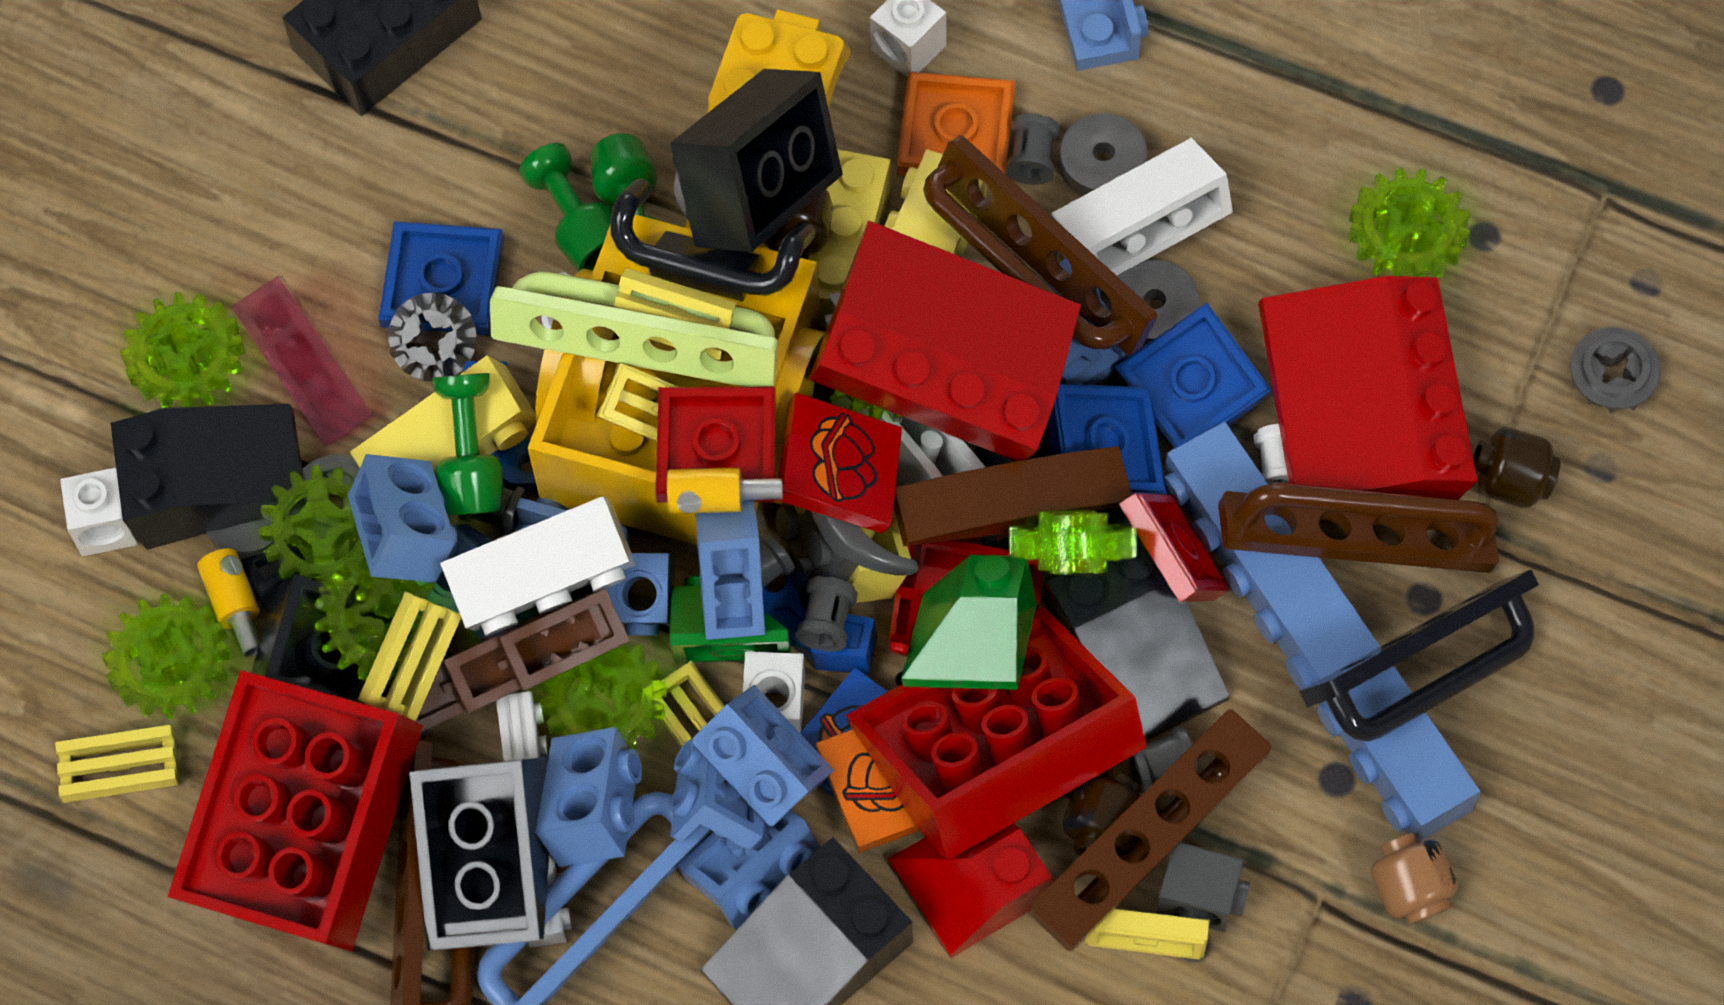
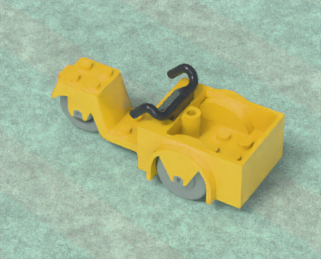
(588, 457)

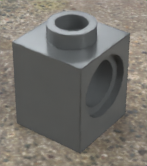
(1203, 886)

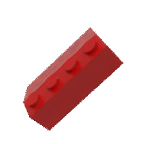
(947, 343)
(1368, 388)
(992, 756)
(296, 810)

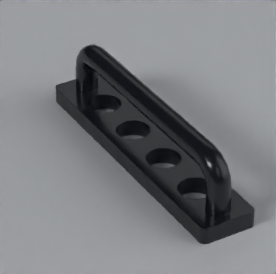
(1336, 685)

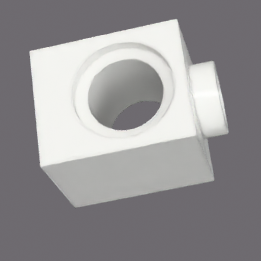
(908, 33)
(95, 512)
(778, 674)

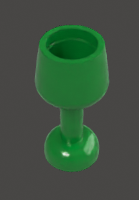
(616, 164)
(583, 225)
(469, 480)

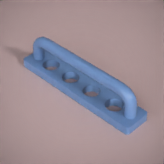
(604, 927)

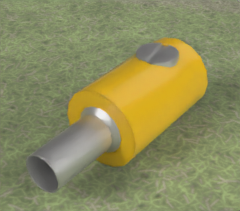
(716, 490)
(231, 596)

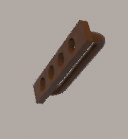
(959, 174)
(1466, 523)
(409, 908)
(1074, 917)

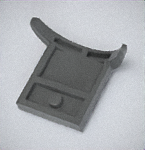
(832, 548)

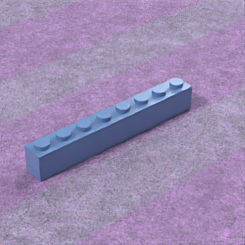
(1319, 634)

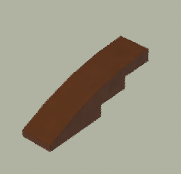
(1008, 495)
(522, 656)

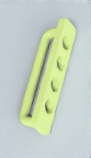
(514, 321)

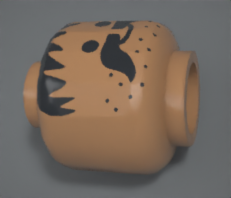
(1414, 878)

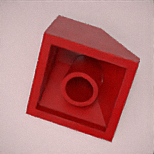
(975, 889)

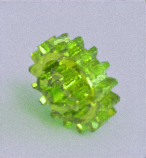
(1408, 222)
(205, 356)
(294, 528)
(1072, 541)
(349, 624)
(178, 676)
(621, 684)

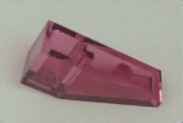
(302, 359)

